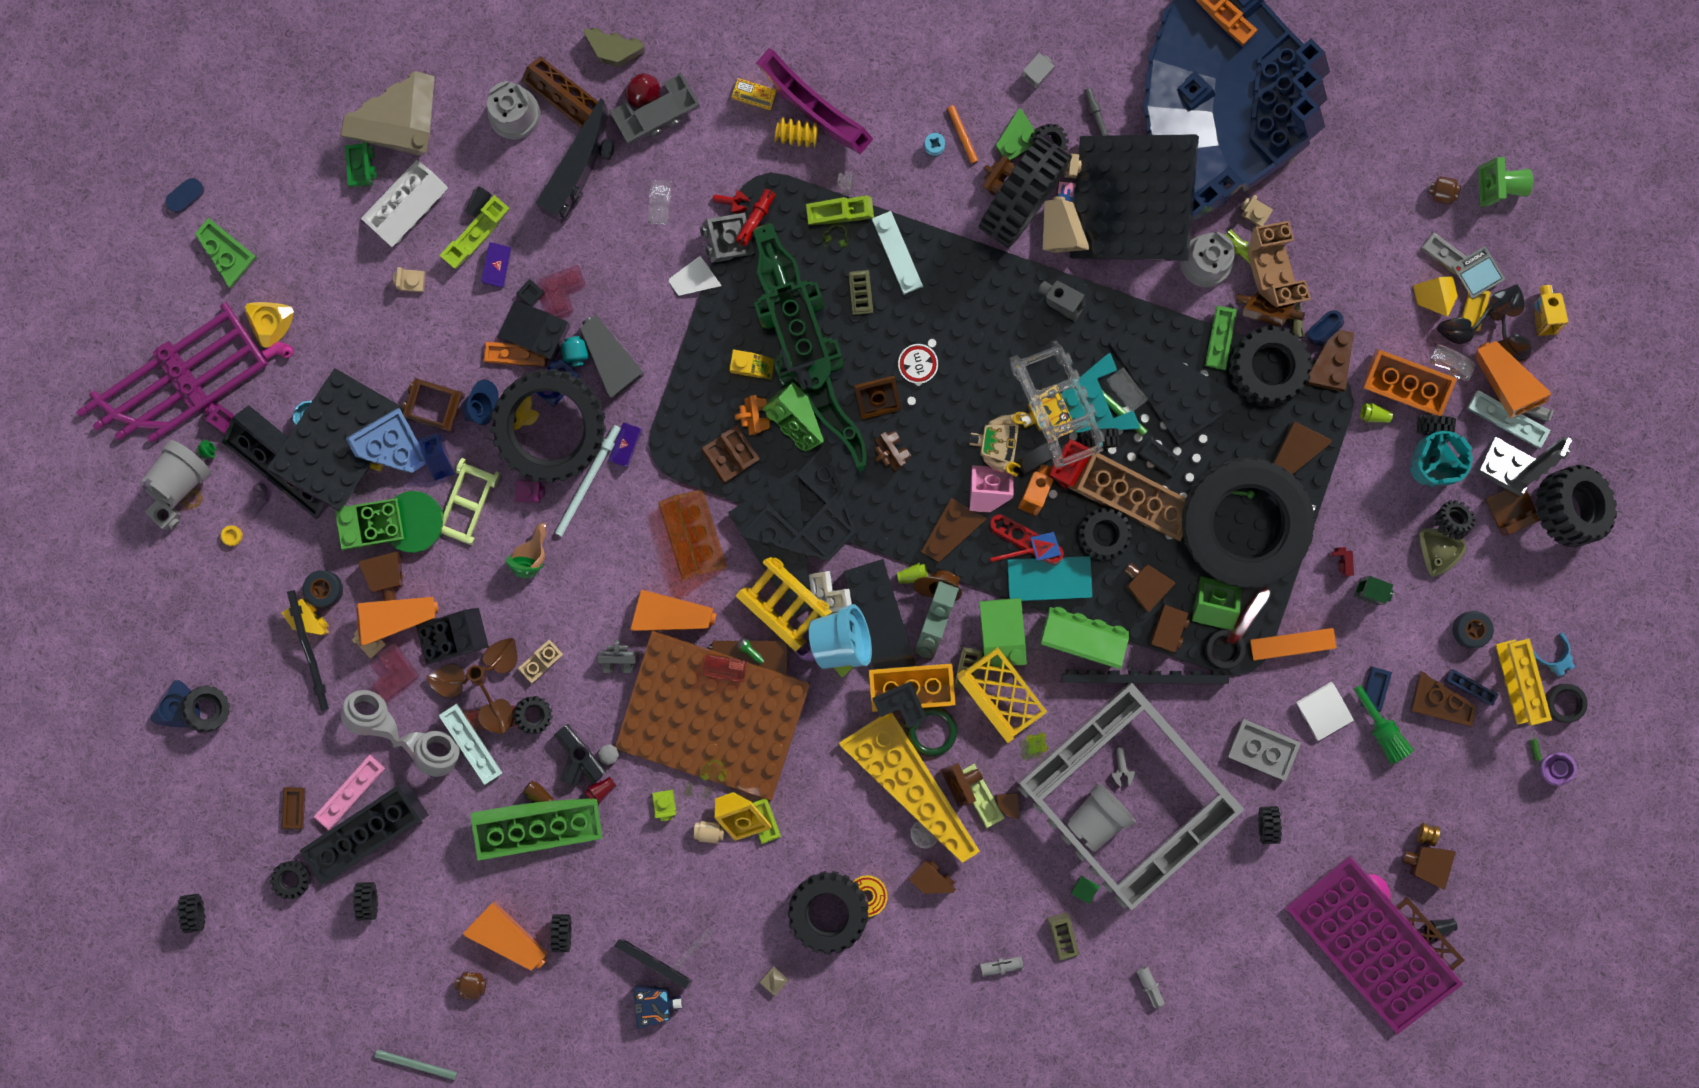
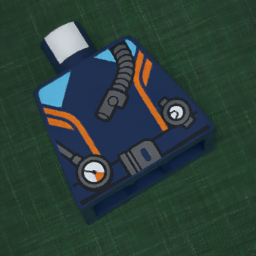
(654, 1005)

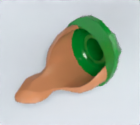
(529, 557)

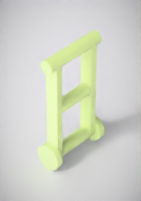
(492, 480)

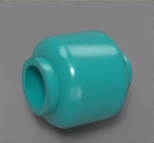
(574, 351)

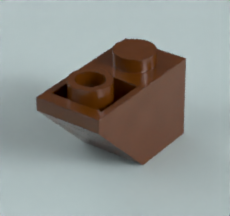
(930, 881)

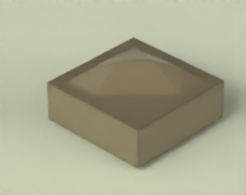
(774, 981)

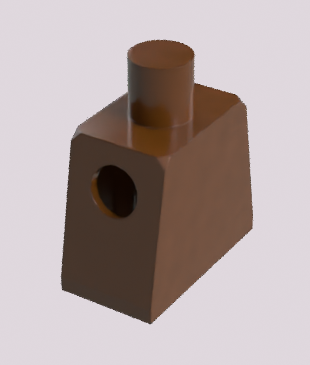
(383, 574)
(1147, 585)
(1430, 864)

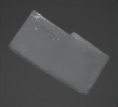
(659, 202)
(1457, 363)

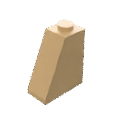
(1062, 227)

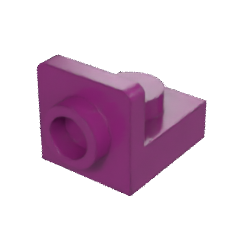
(218, 416)
(529, 491)

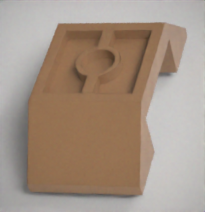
(1272, 265)

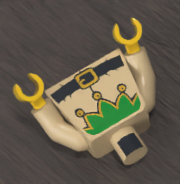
(999, 442)

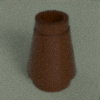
(536, 793)

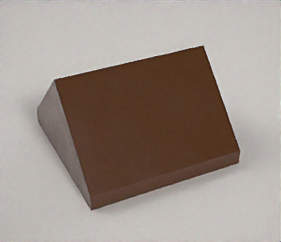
(877, 397)

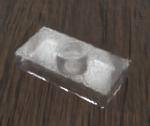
(1127, 389)

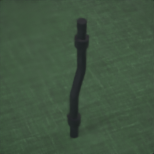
(319, 688)

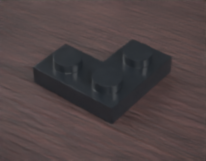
(901, 698)

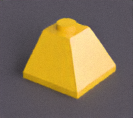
(739, 816)

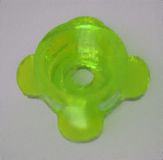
(1031, 739)

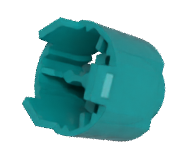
(1450, 467)

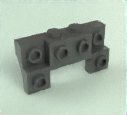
(657, 115)

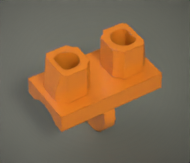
(750, 417)

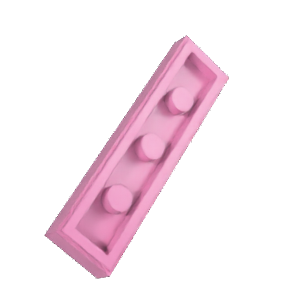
(349, 792)

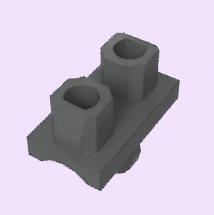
(617, 654)

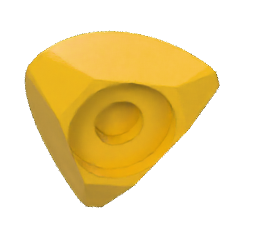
(269, 321)

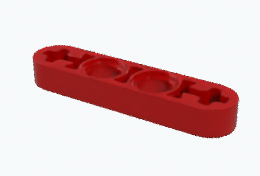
(1023, 543)

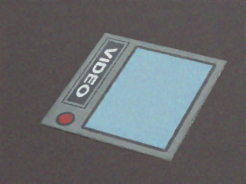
(1478, 272)

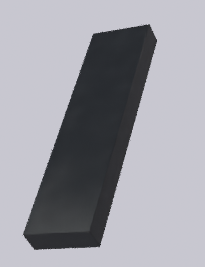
(653, 963)

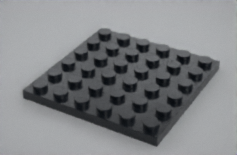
(1136, 196)

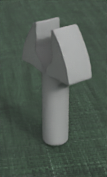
(1122, 768)

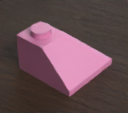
(989, 489)

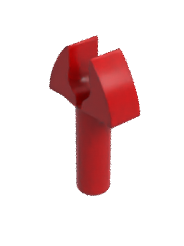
(736, 209)

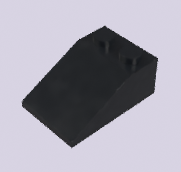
(534, 330)

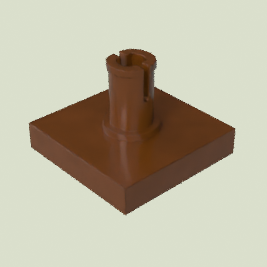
(960, 784)

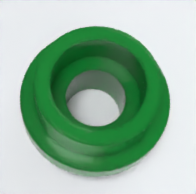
(206, 450)

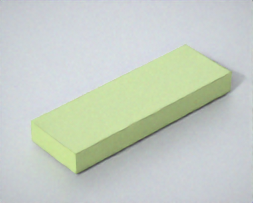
(985, 803)

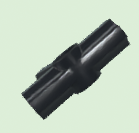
(575, 765)

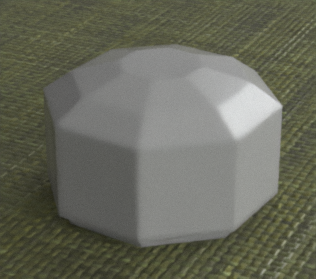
(608, 754)

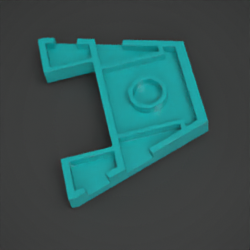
(1096, 397)

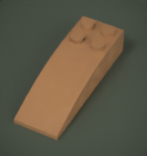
(1131, 495)

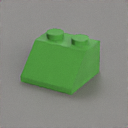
(1216, 603)

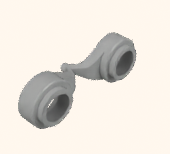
(383, 725)

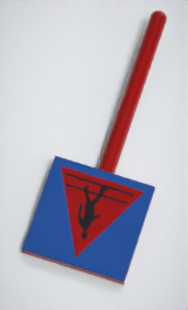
(1043, 545)

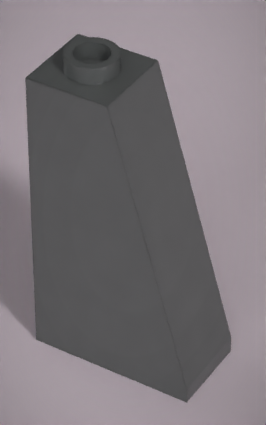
(612, 360)

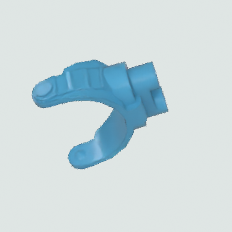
(1563, 663)

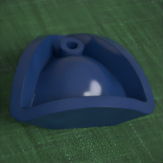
(168, 708)

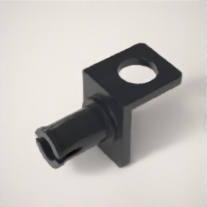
(801, 371)

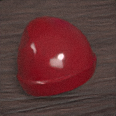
(642, 90)

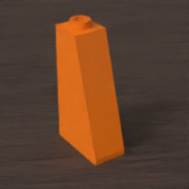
(1510, 380)
(668, 613)
(385, 618)
(506, 937)

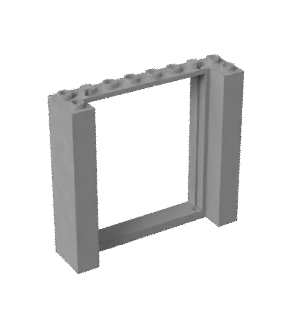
(1080, 747)

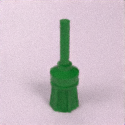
(1386, 731)

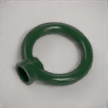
(949, 742)

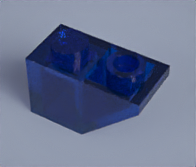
(436, 456)

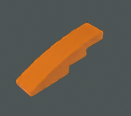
(1230, 19)
(1293, 644)

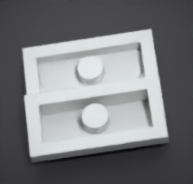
(1324, 711)

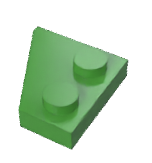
(1016, 137)

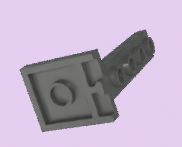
(1515, 468)

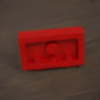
(1069, 473)

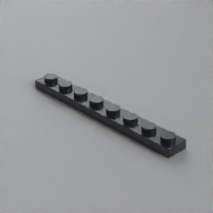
(1114, 676)

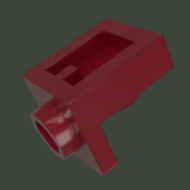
(1346, 563)

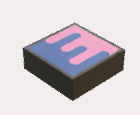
(1067, 190)

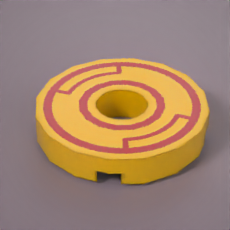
(878, 890)

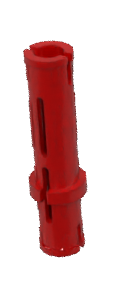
(759, 210)

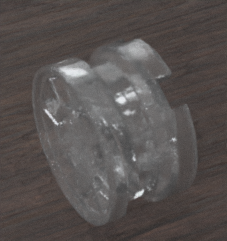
(921, 836)

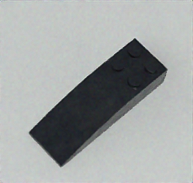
(575, 168)
(874, 596)
(364, 832)

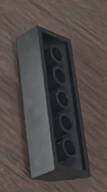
(257, 444)

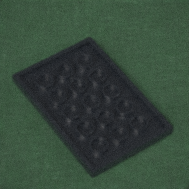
(317, 451)

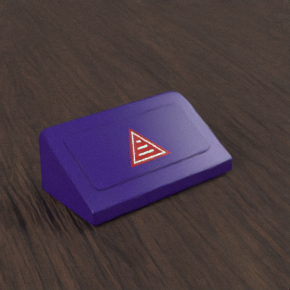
(496, 265)
(625, 444)

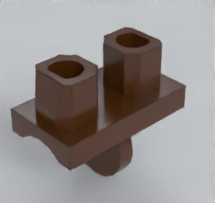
(997, 174)
(888, 452)

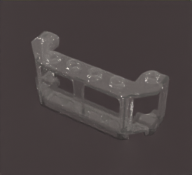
(1035, 397)

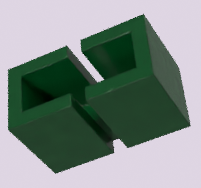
(1374, 590)

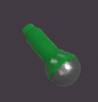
(744, 646)

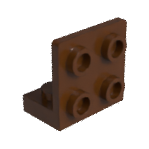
(1512, 511)

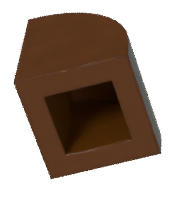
(1008, 804)

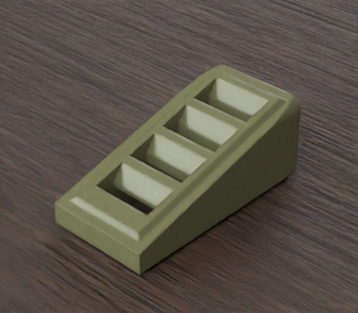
(860, 274)
(969, 651)
(1057, 920)

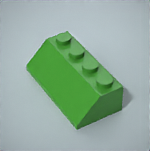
(1085, 637)

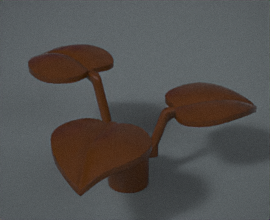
(449, 679)

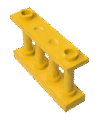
(765, 611)
(1523, 682)

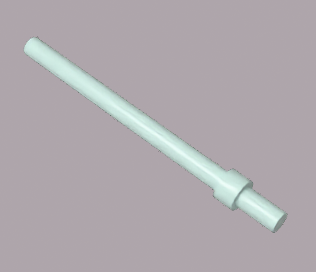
(606, 446)

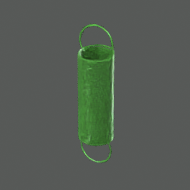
(1535, 749)

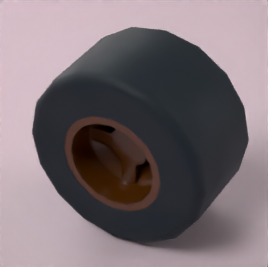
(316, 592)
(1480, 629)

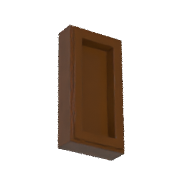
(293, 808)

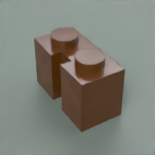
(1169, 629)

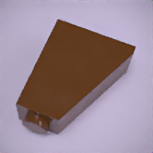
(1299, 447)

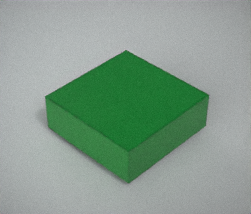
(1085, 889)

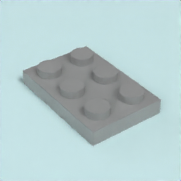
(1264, 749)

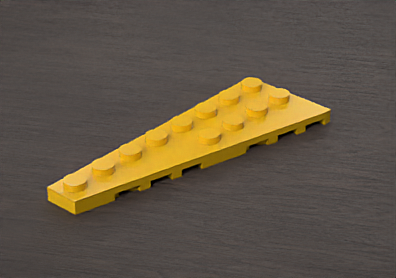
(895, 764)

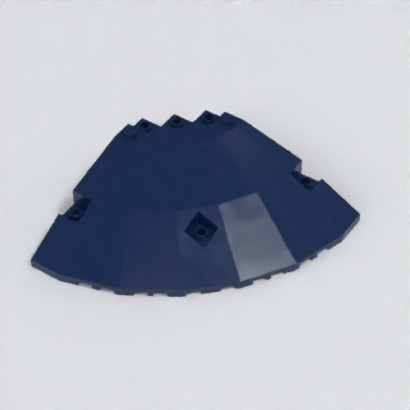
(1241, 99)

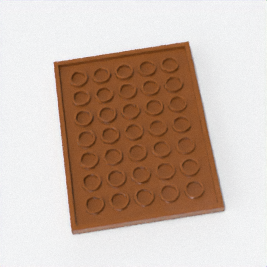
(696, 718)

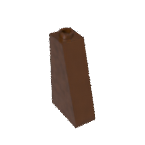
(773, 652)

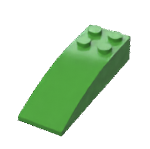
(534, 827)

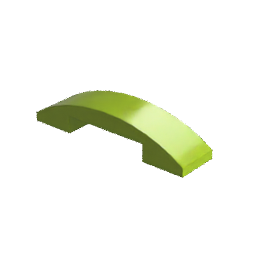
(476, 233)

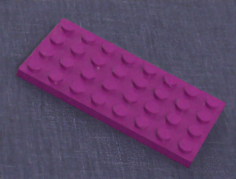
(1374, 945)

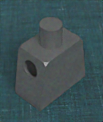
(1071, 302)

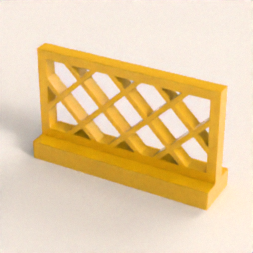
(987, 705)

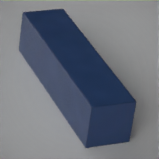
(1471, 687)

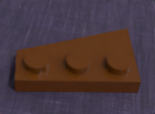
(1440, 702)

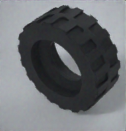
(205, 725)

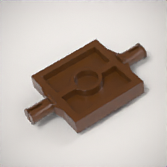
(1261, 309)

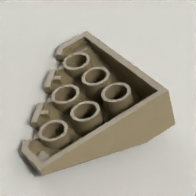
(396, 118)

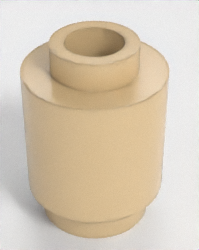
(708, 832)

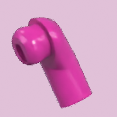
(280, 349)

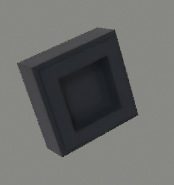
(530, 293)

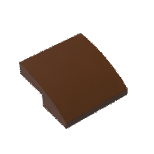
(730, 454)

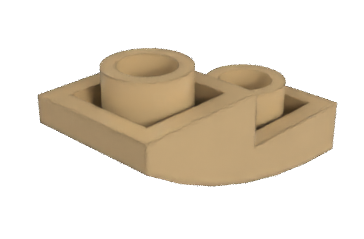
(540, 661)

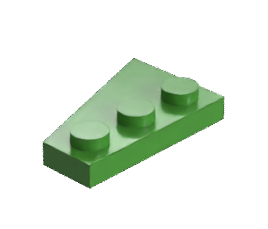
(226, 252)

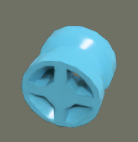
(933, 148)

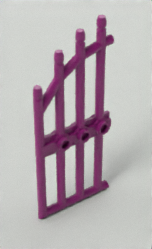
(181, 377)

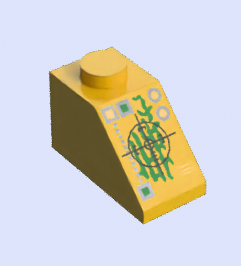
(751, 365)

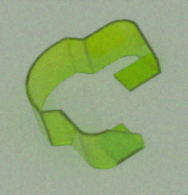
(828, 238)
(720, 777)

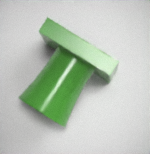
(1497, 182)

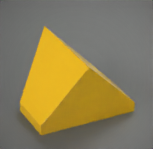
(1437, 294)

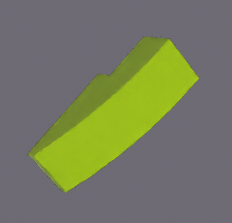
(840, 210)

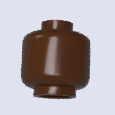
(1445, 190)

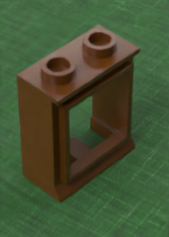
(452, 409)

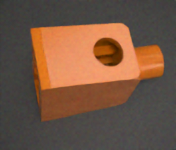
(1035, 496)

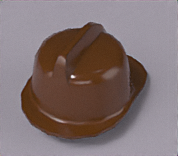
(927, 585)

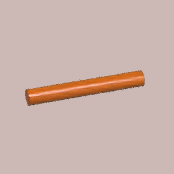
(962, 134)

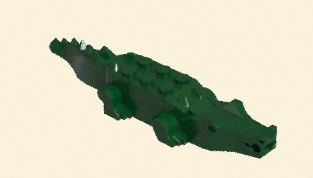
(791, 311)

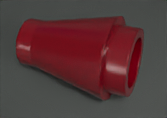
(600, 789)

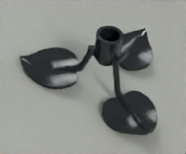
(1502, 303)

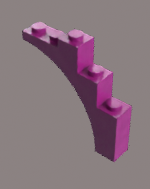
(812, 105)

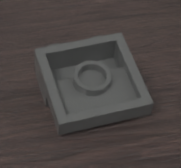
(721, 235)

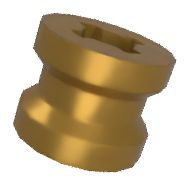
(1428, 834)

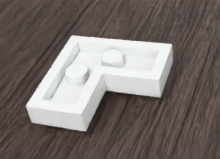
(822, 588)

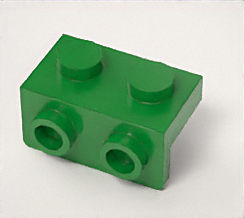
(359, 164)

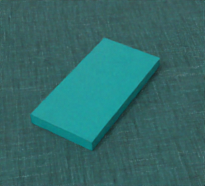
(1043, 581)

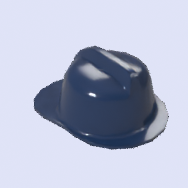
(480, 402)

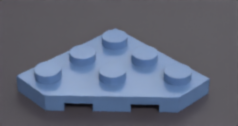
(388, 443)

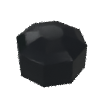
(606, 149)

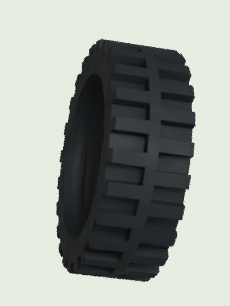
(1025, 191)
(516, 456)

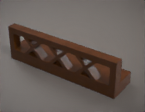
(558, 94)
(1437, 934)

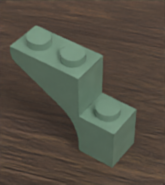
(936, 620)

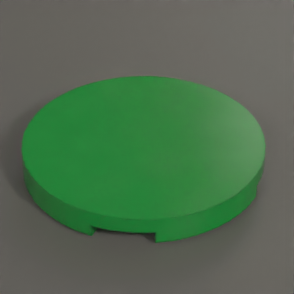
(420, 521)

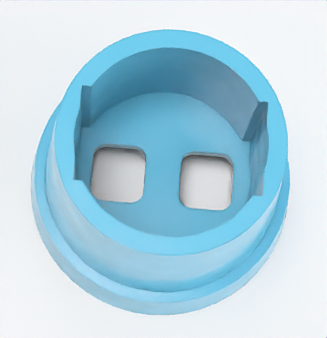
(841, 639)

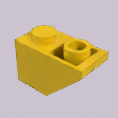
(311, 621)

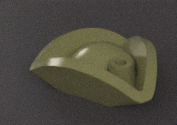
(1440, 551)

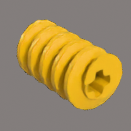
(796, 132)

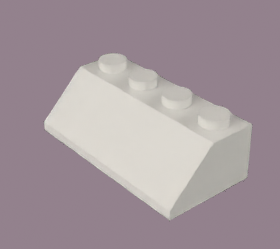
(404, 203)

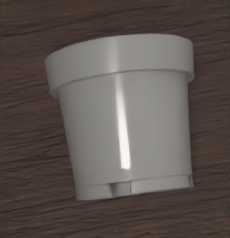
(519, 121)
(1199, 269)
(174, 474)
(1100, 818)

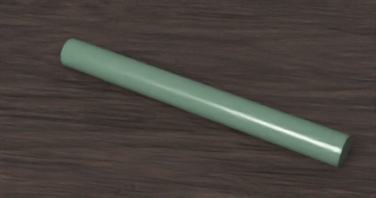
(416, 1064)

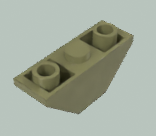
(613, 48)

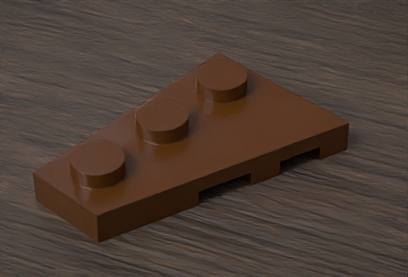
(1333, 363)
(951, 530)

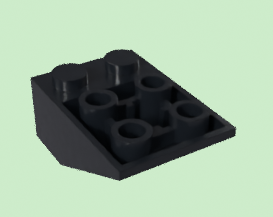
(452, 635)

